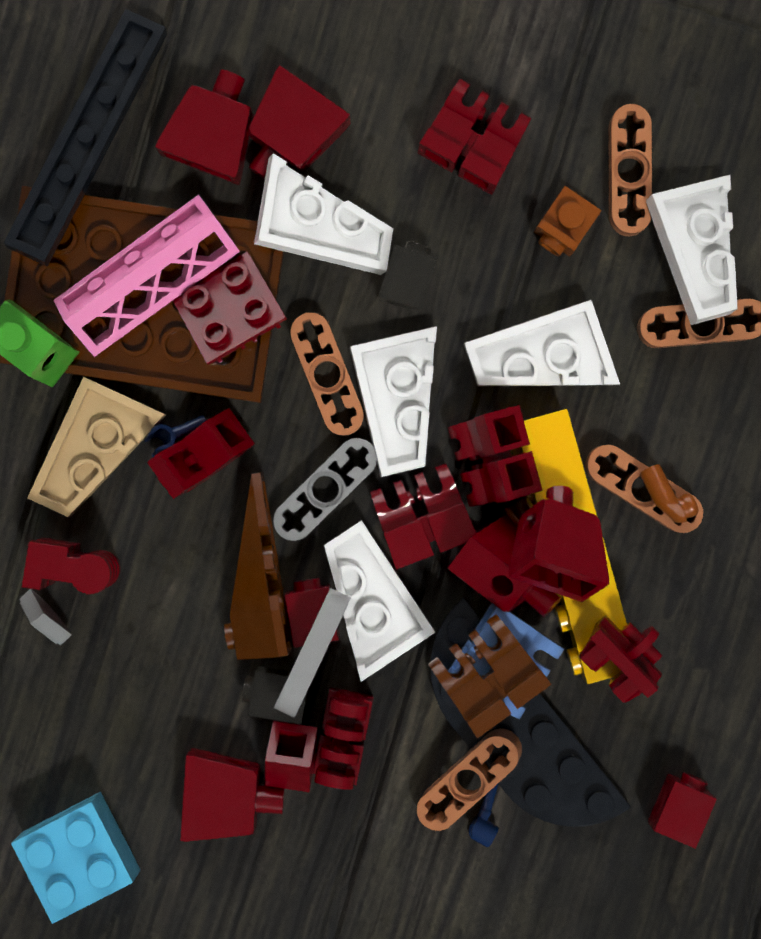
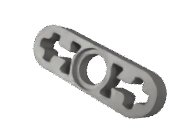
(309, 520)
(312, 652)

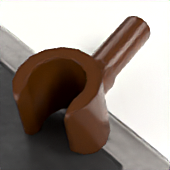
(516, 511)

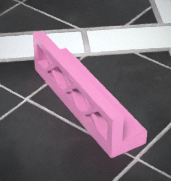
(138, 263)

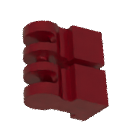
(453, 138)
(500, 474)
(411, 537)
(62, 561)
(342, 741)

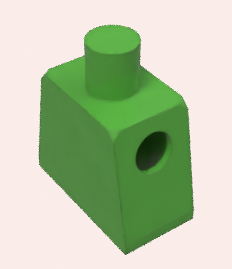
(29, 343)

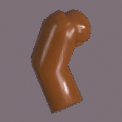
(664, 497)

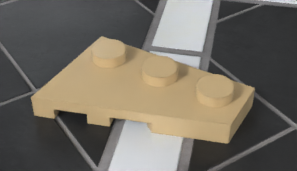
(90, 445)

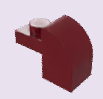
(201, 453)

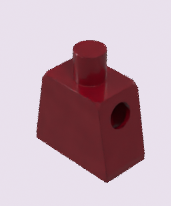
(294, 123)
(210, 129)
(560, 547)
(486, 564)
(224, 797)

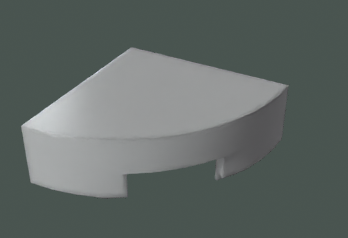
(44, 617)

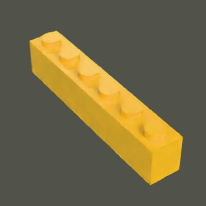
(561, 465)

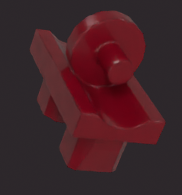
(629, 652)

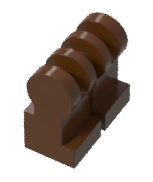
(510, 675)

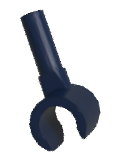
(170, 435)
(480, 828)

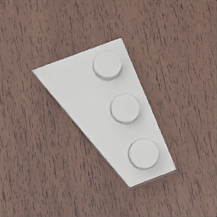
(314, 223)
(696, 242)
(545, 351)
(395, 395)
(382, 613)

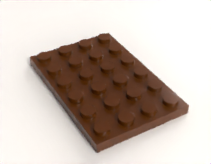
(161, 347)

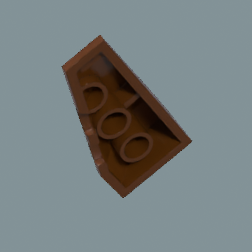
(258, 602)

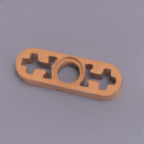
(618, 137)
(670, 338)
(326, 339)
(609, 480)
(464, 798)

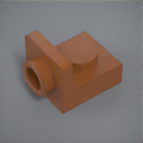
(566, 223)

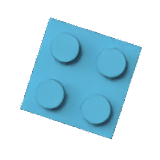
(76, 857)

